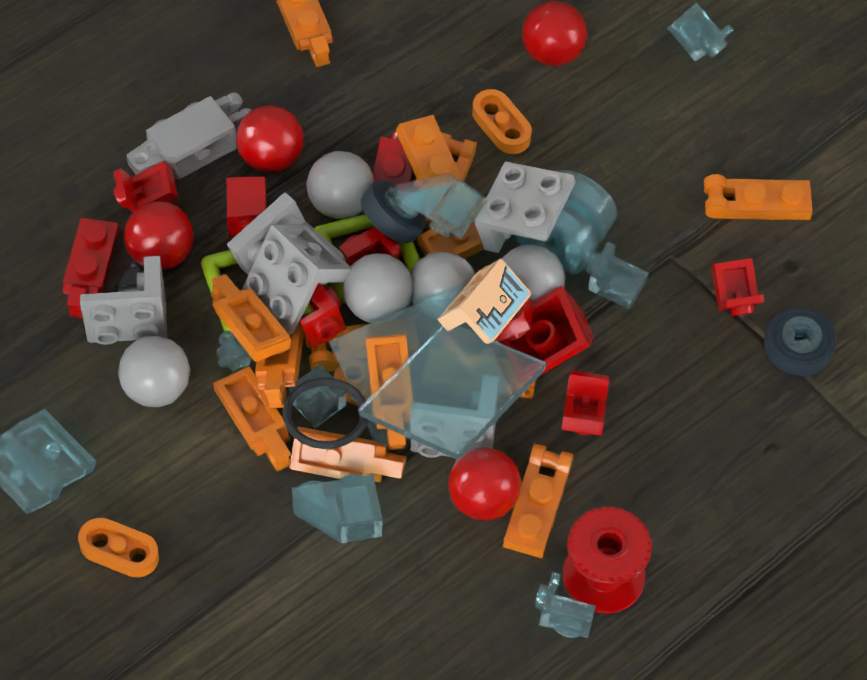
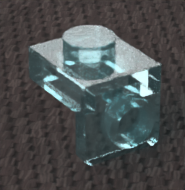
(699, 33)
(615, 278)
(564, 615)

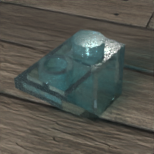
(444, 200)
(340, 508)

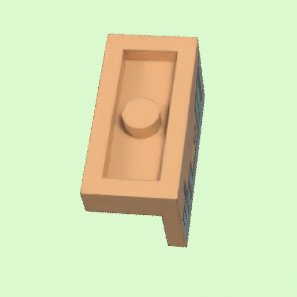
(487, 301)

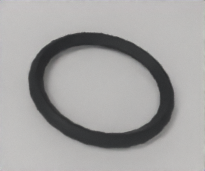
(318, 443)

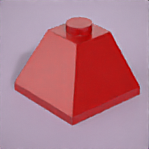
(556, 330)

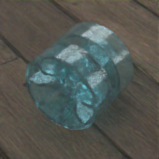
(580, 226)

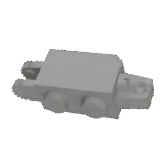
(191, 136)

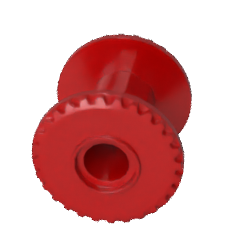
(607, 559)

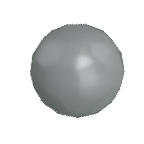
(338, 184)
(536, 268)
(439, 273)
(377, 287)
(154, 371)

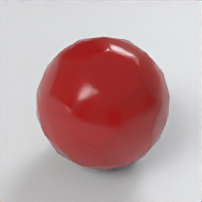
(554, 33)
(269, 138)
(159, 231)
(484, 484)

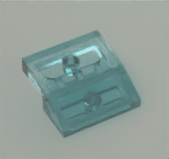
(39, 461)

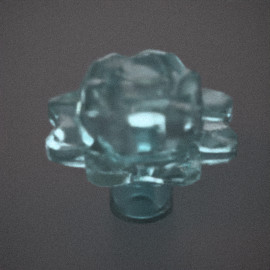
(232, 352)

